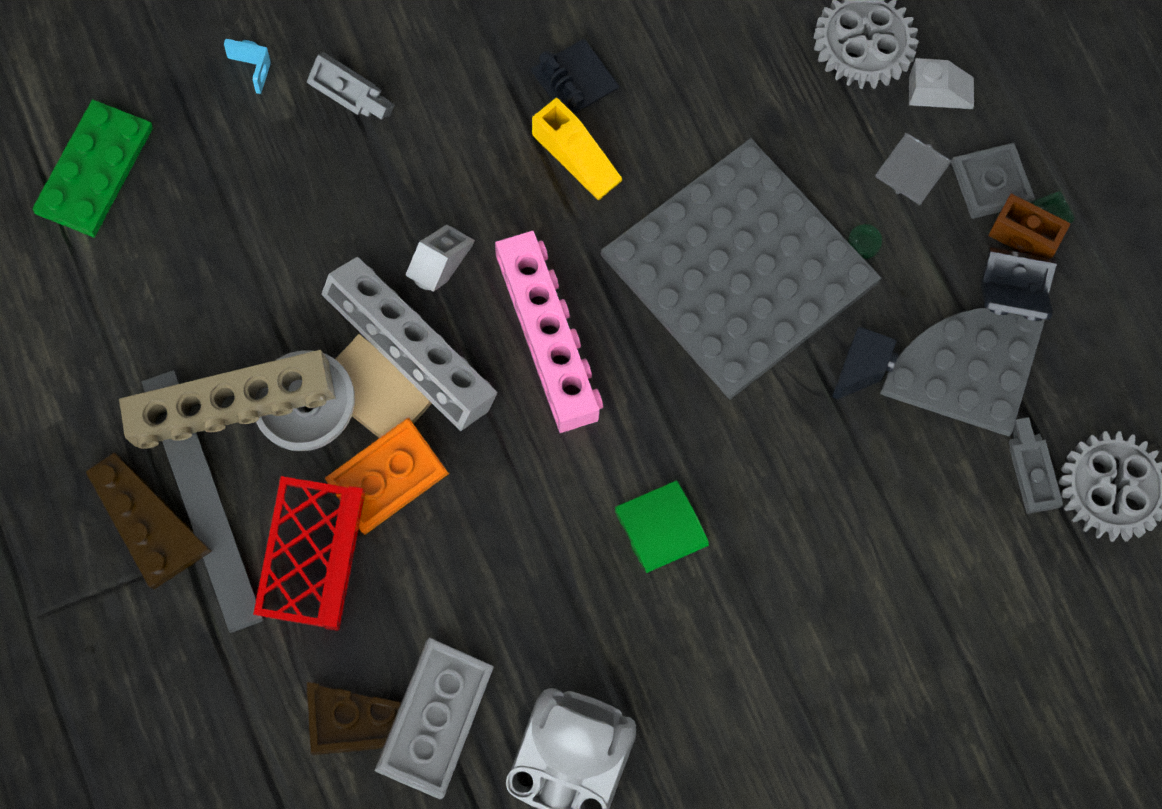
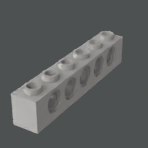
(409, 343)

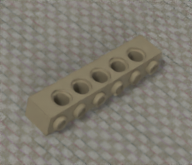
(142, 409)

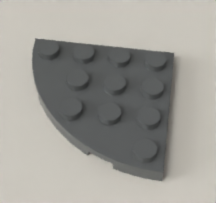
(969, 368)

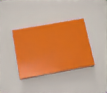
(390, 472)

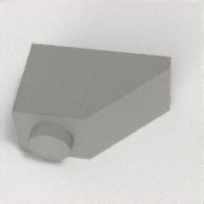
(940, 85)
(438, 257)

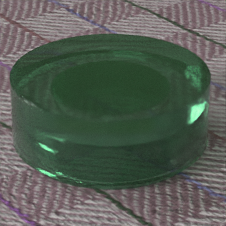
(865, 240)

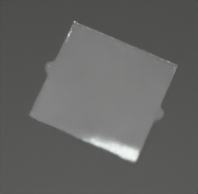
(913, 168)

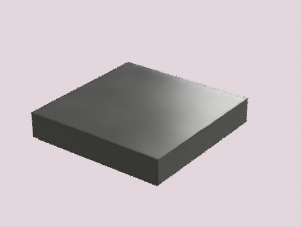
(990, 178)

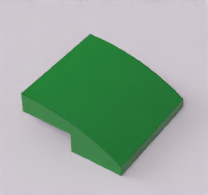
(661, 526)

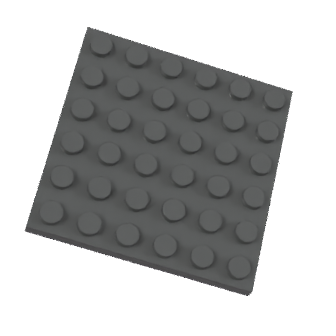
(740, 268)

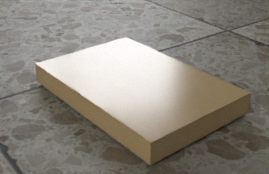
(381, 390)

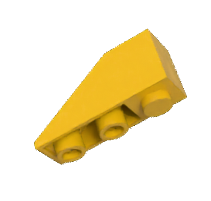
(574, 148)

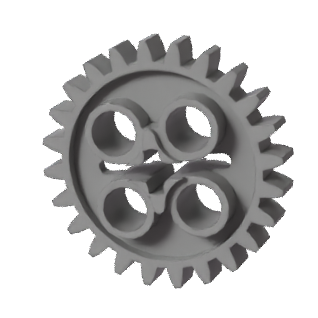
(865, 40)
(1086, 481)

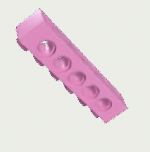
(568, 410)

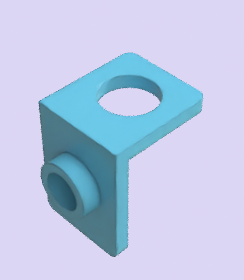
(251, 53)

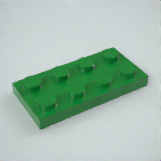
(92, 168)

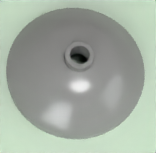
(315, 428)

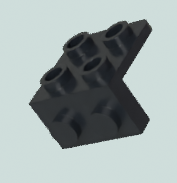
(1018, 284)

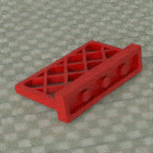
(340, 557)

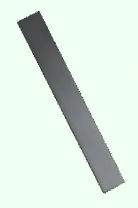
(209, 521)

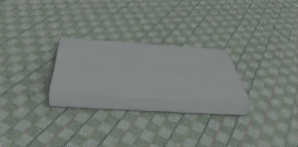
(434, 719)

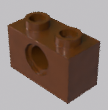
(1028, 228)

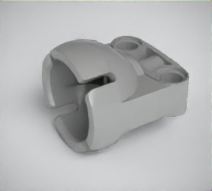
(571, 751)

